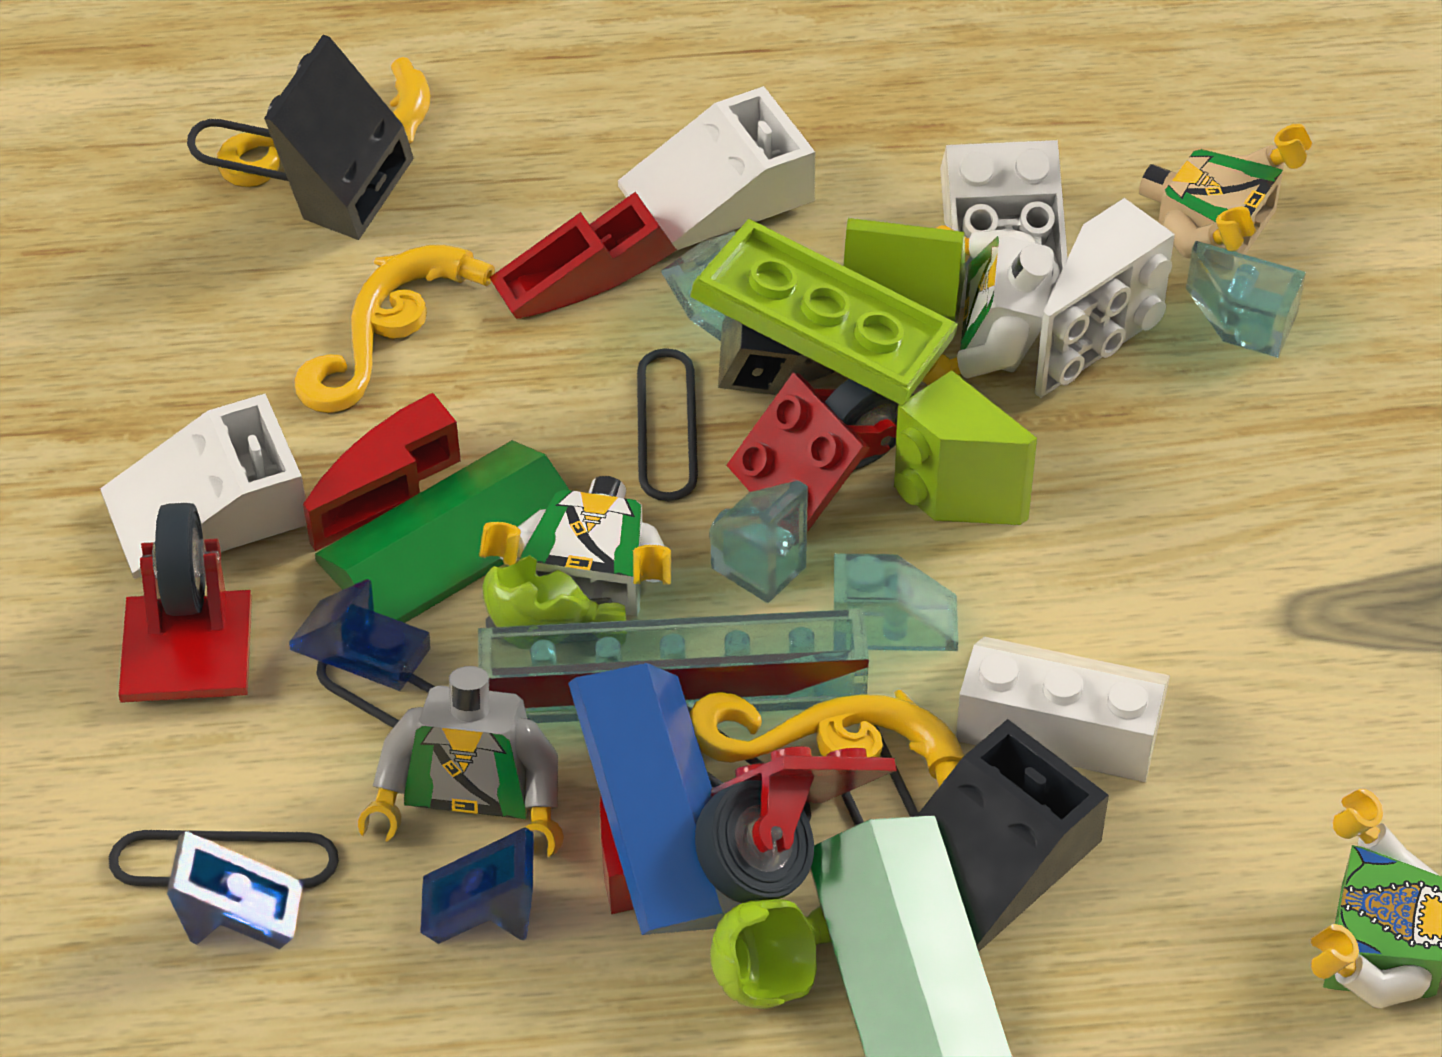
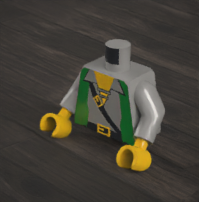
(469, 756)

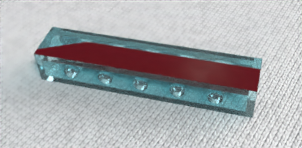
(763, 658)

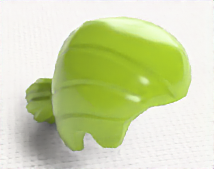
(522, 598)
(767, 952)

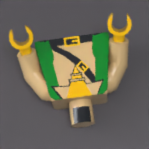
(1224, 196)

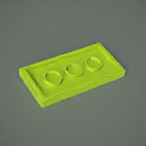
(824, 311)

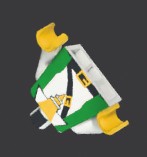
(1002, 302)
(592, 539)

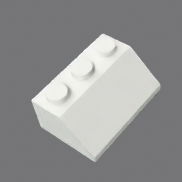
(1073, 705)

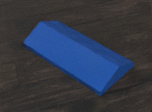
(651, 792)

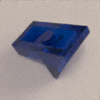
(360, 641)
(481, 887)
(227, 889)

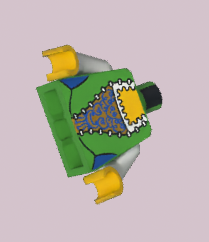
(1386, 915)

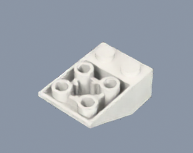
(725, 168)
(1006, 189)
(1104, 293)
(224, 463)

